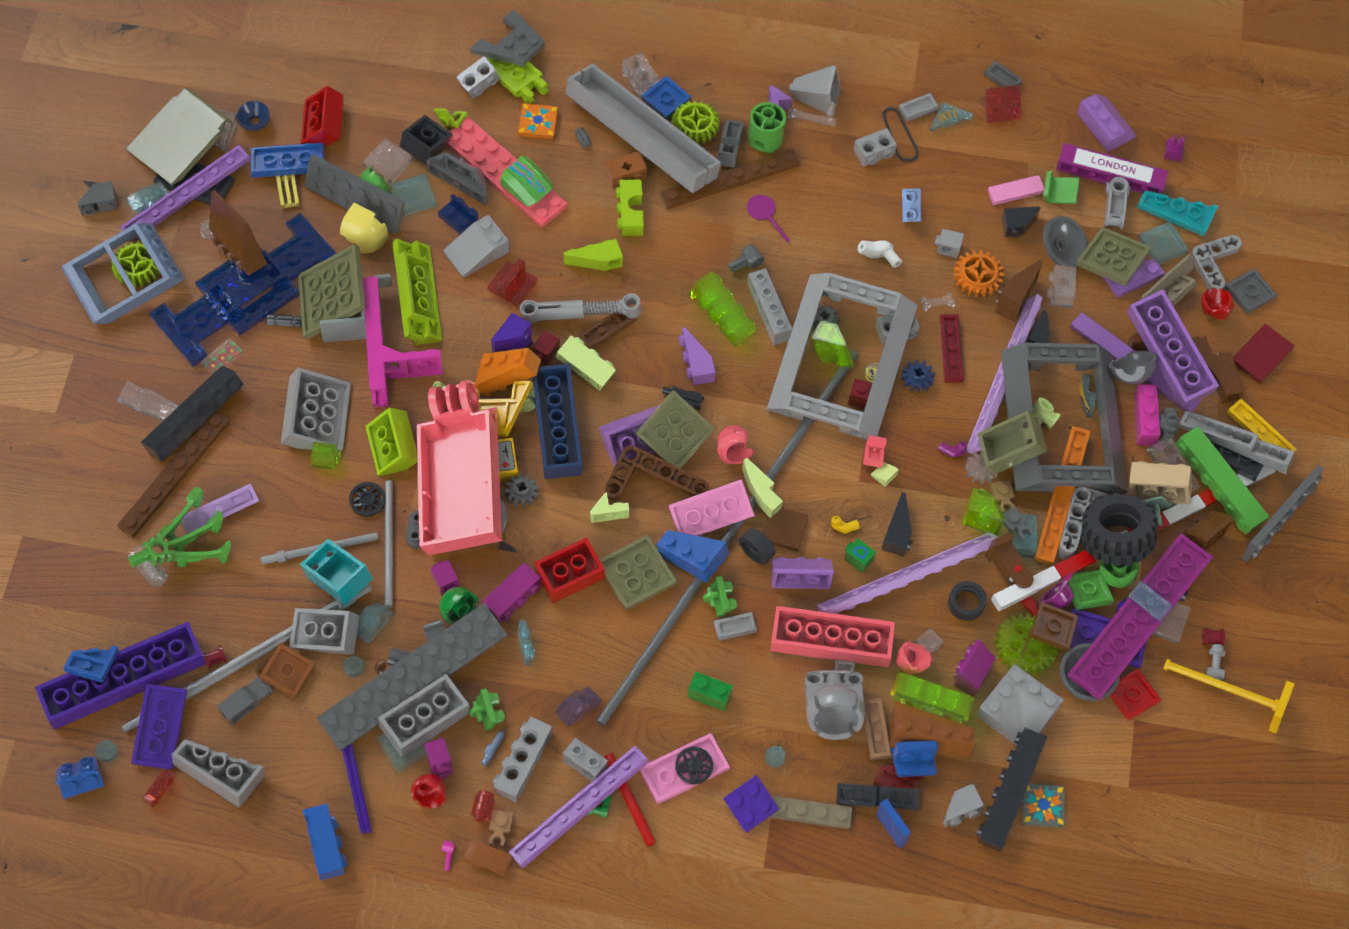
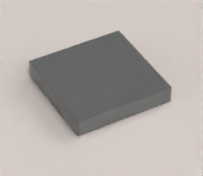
(1250, 291)

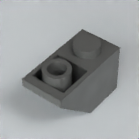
(98, 199)

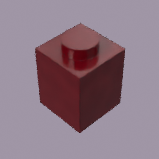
(546, 346)
(859, 393)

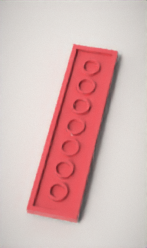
(483, 151)

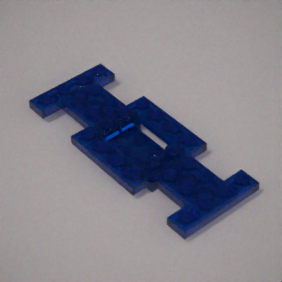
(228, 289)

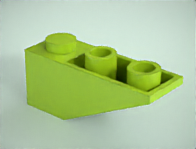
(598, 256)

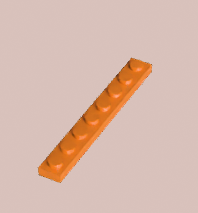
(1061, 499)

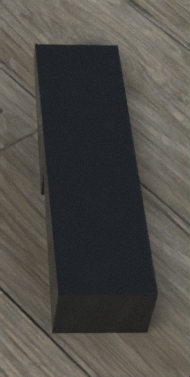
(873, 795)

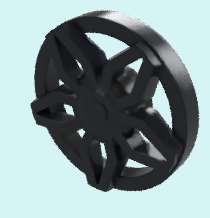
(367, 499)
(694, 765)

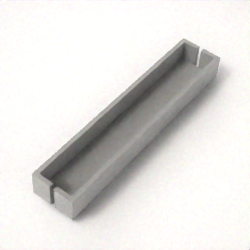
(643, 128)

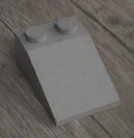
(477, 246)
(324, 631)

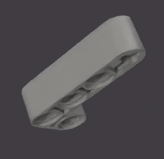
(1075, 523)

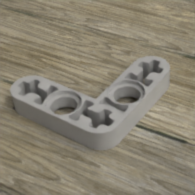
(1209, 257)

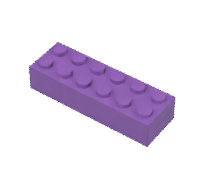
(1175, 350)

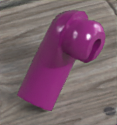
(958, 450)

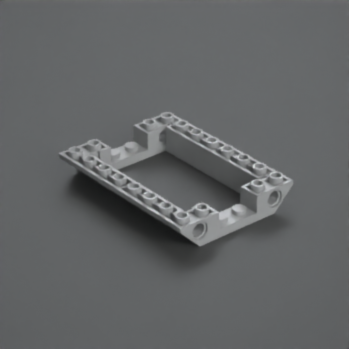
(849, 420)

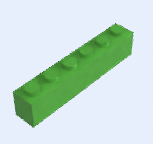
(1221, 480)

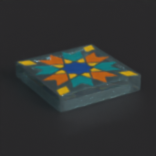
(1043, 806)

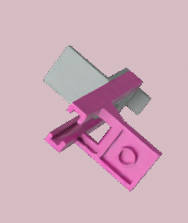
(379, 356)

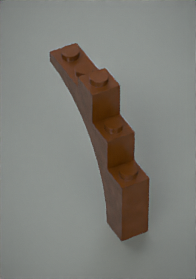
(1220, 365)

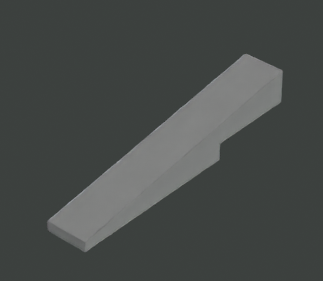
(1240, 441)

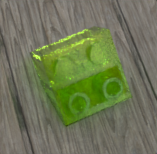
(831, 345)

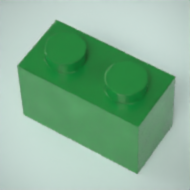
(710, 691)

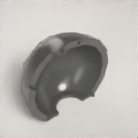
(1134, 367)

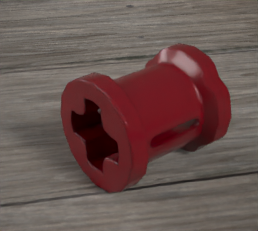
(1213, 636)
(214, 656)

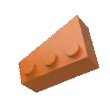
(505, 367)

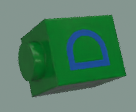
(859, 555)

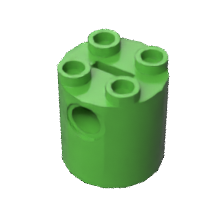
(766, 127)

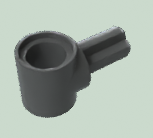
(749, 258)

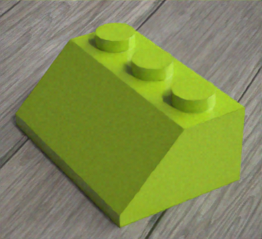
(392, 442)

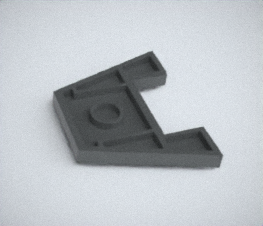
(516, 47)

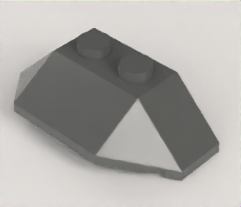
(459, 175)

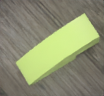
(761, 488)

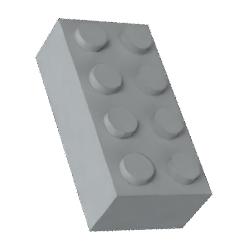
(424, 715)

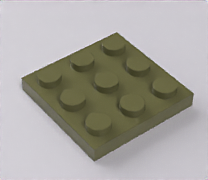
(1113, 256)
(675, 430)
(637, 572)

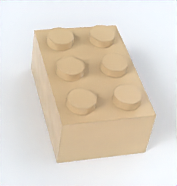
(1163, 480)

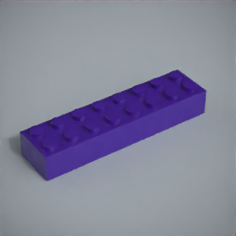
(145, 662)

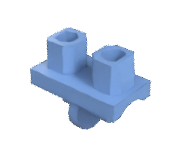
(911, 205)

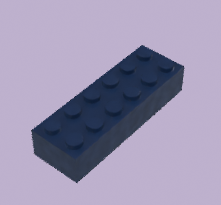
(557, 422)

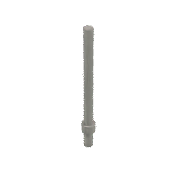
(281, 556)

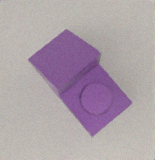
(779, 98)

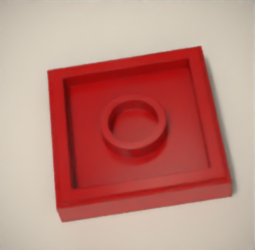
(1134, 695)

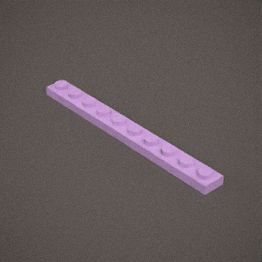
(997, 390)
(904, 576)

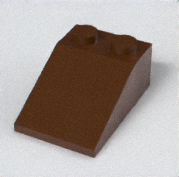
(1016, 291)

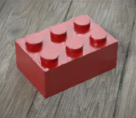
(569, 570)

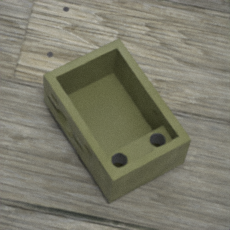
(1012, 442)

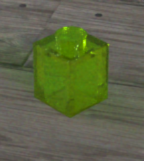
(325, 455)

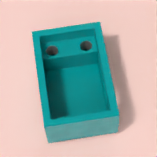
(336, 571)

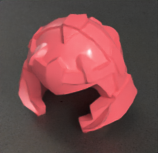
(733, 445)

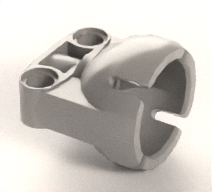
(834, 703)

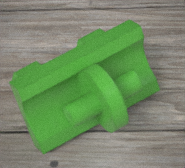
(718, 598)
(484, 711)

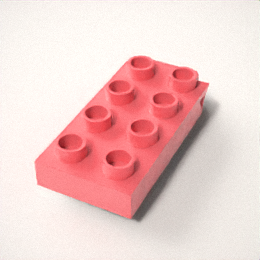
(458, 472)

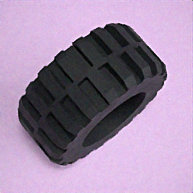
(1119, 547)

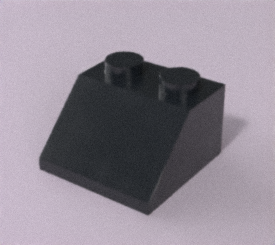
(425, 139)

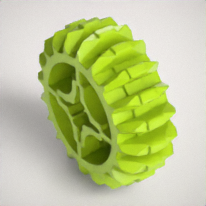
(705, 117)
(131, 259)

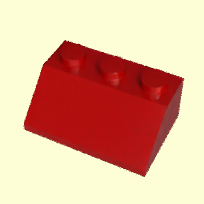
(322, 117)

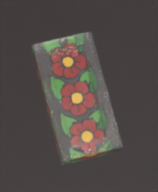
(221, 356)

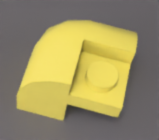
(363, 229)

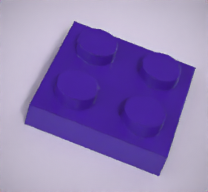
(751, 803)

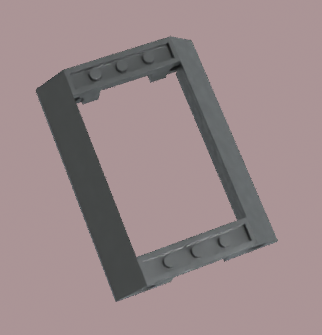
(1045, 478)

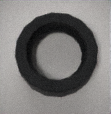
(757, 546)
(969, 587)

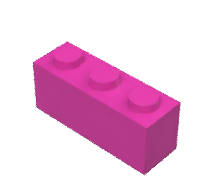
(1146, 414)

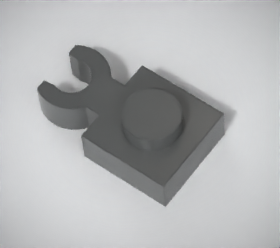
(1015, 521)

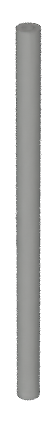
(388, 544)

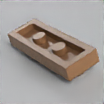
(876, 730)

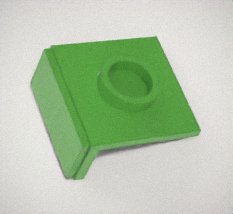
(1060, 189)

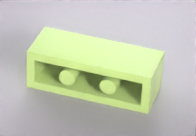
(586, 362)

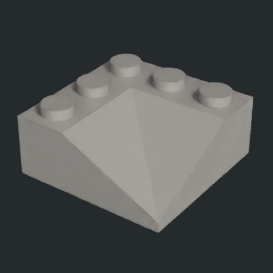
(1019, 703)

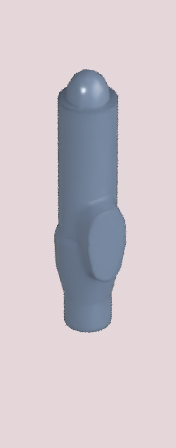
(490, 750)

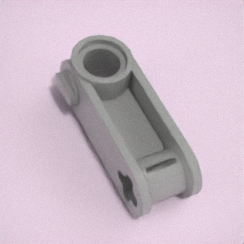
(1116, 202)

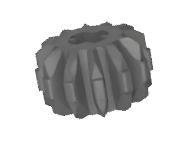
(826, 314)

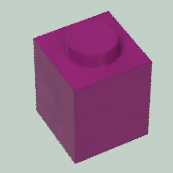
(444, 576)

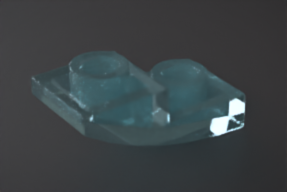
(147, 196)
(525, 644)

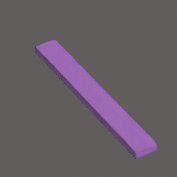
(190, 189)
(1098, 335)
(578, 806)

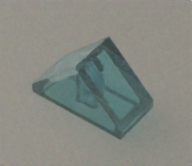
(372, 621)

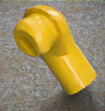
(839, 525)

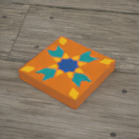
(538, 121)

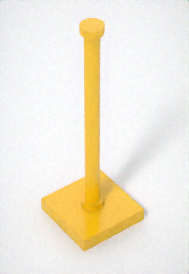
(1277, 705)

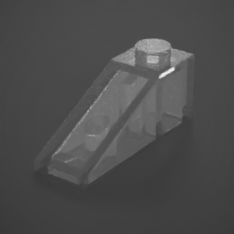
(1167, 452)

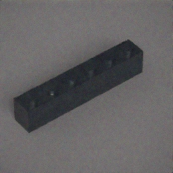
(192, 413)
(1012, 789)

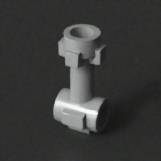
(1215, 671)

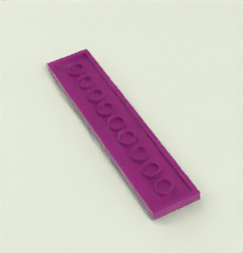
(1133, 624)

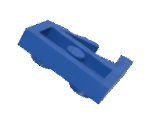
(91, 663)

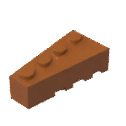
(917, 725)

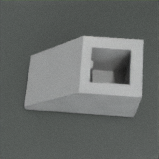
(963, 804)

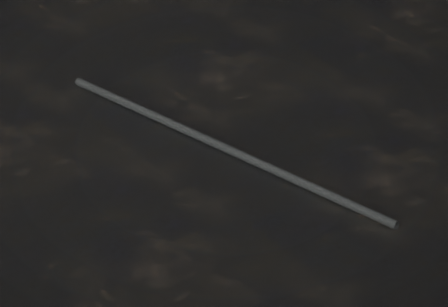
(728, 537)

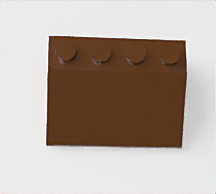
(234, 236)

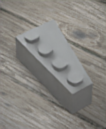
(223, 774)

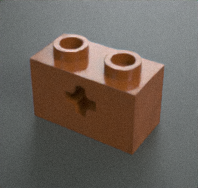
(626, 168)

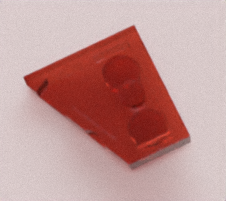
(888, 777)

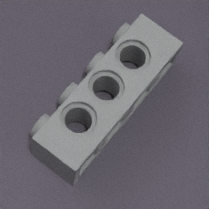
(769, 306)
(513, 788)

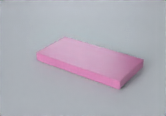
(712, 509)
(662, 776)

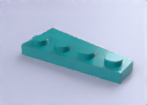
(1185, 214)

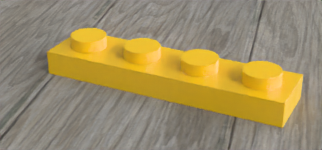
(1253, 422)

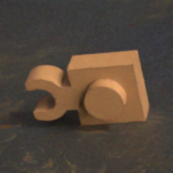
(1003, 494)
(500, 825)

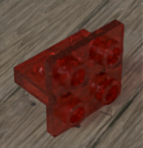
(1002, 103)
(512, 282)

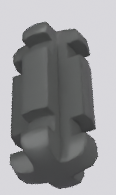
(583, 137)

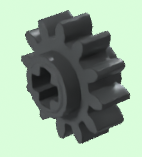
(1168, 423)
(529, 490)

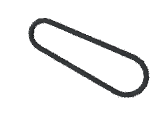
(903, 159)

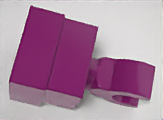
(1174, 148)

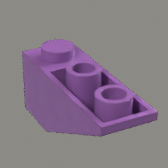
(699, 361)

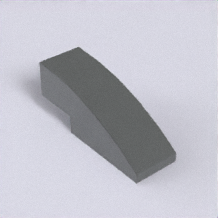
(730, 143)

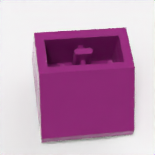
(973, 668)

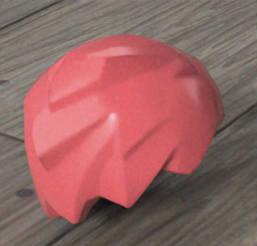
(913, 658)

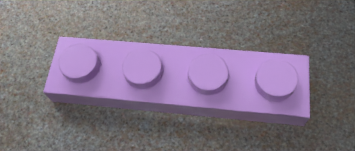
(226, 504)

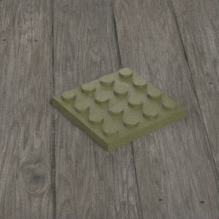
(331, 290)

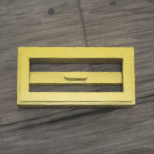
(285, 178)

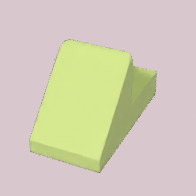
(604, 512)

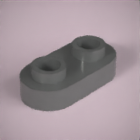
(413, 529)

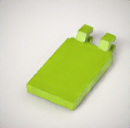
(520, 79)

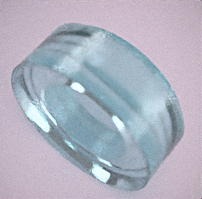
(353, 666)
(106, 750)
(775, 756)

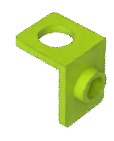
(448, 120)

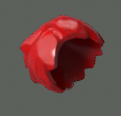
(1217, 303)
(429, 791)

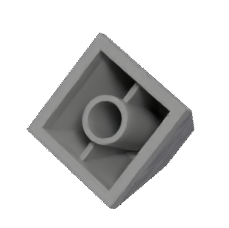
(817, 88)

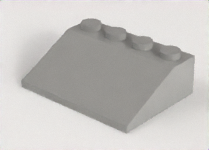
(315, 410)

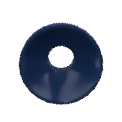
(252, 110)

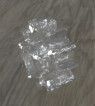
(974, 468)

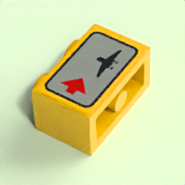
(507, 460)

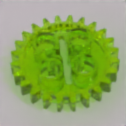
(1008, 637)

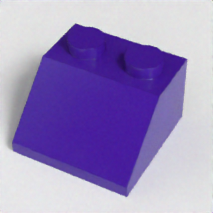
(512, 335)

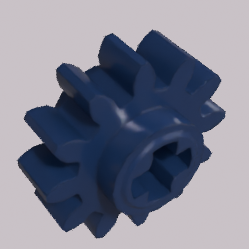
(911, 374)

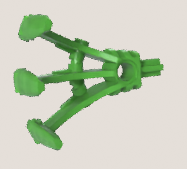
(215, 522)

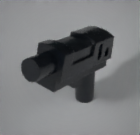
(692, 398)

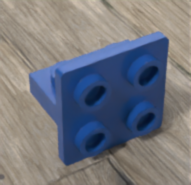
(914, 758)
(79, 777)

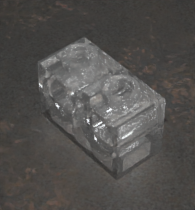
(642, 77)

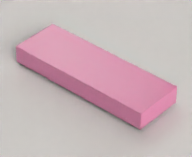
(1016, 190)

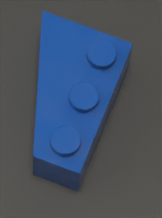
(693, 553)
(325, 842)

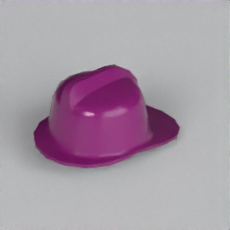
(1060, 594)

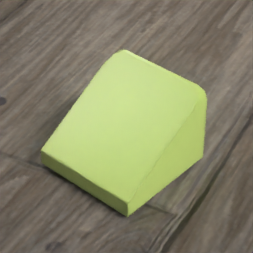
(885, 474)

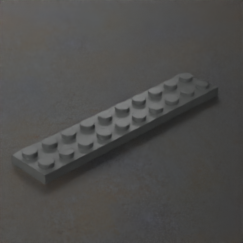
(439, 656)

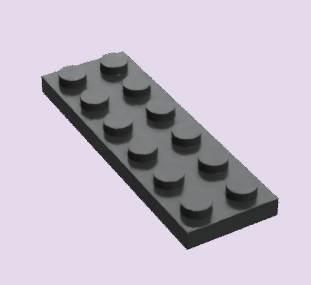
(347, 189)
(1285, 512)

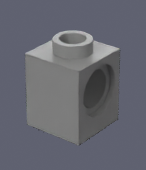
(949, 243)

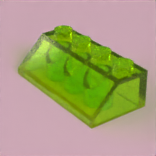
(932, 695)

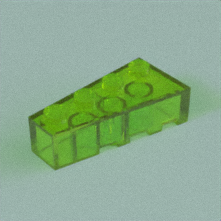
(723, 308)

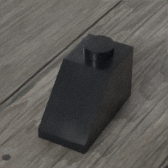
(1018, 220)

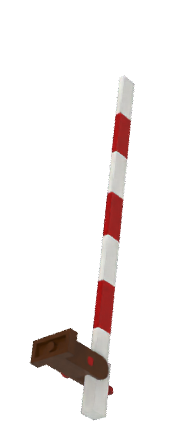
(1024, 584)

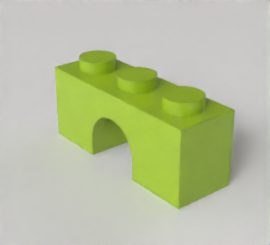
(631, 220)

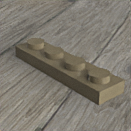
(813, 812)

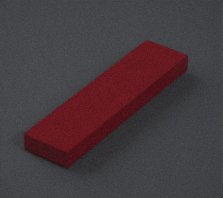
(951, 348)

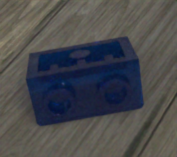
(458, 214)

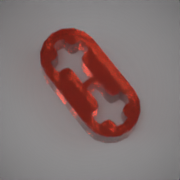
(159, 787)

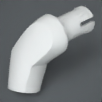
(878, 250)

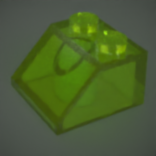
(983, 512)

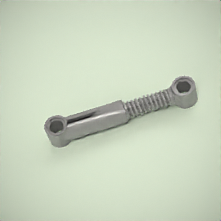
(578, 309)

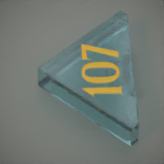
(949, 115)

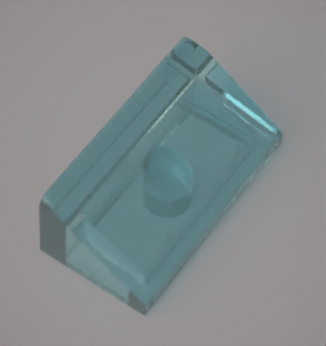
(1150, 600)

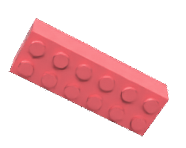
(832, 636)

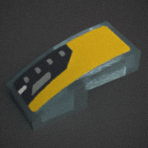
(1086, 397)

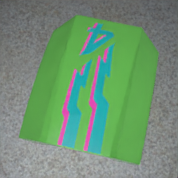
(526, 181)

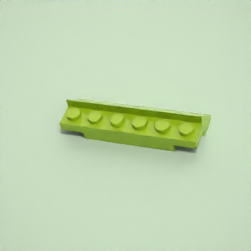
(417, 292)

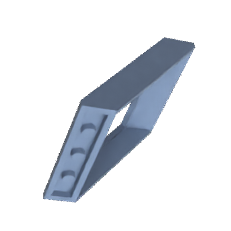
(87, 292)

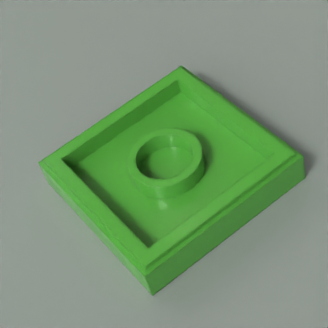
(1089, 590)

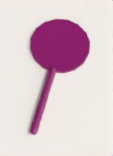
(762, 208)

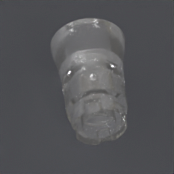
(153, 575)

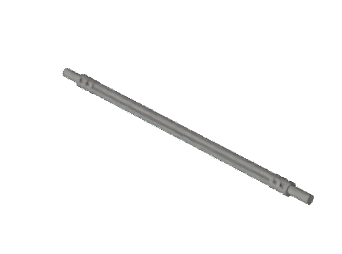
(247, 657)

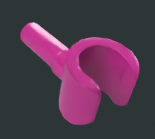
(448, 847)

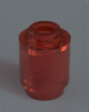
(483, 806)

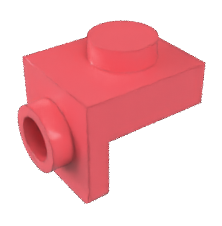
(874, 451)

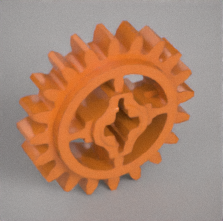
(987, 268)

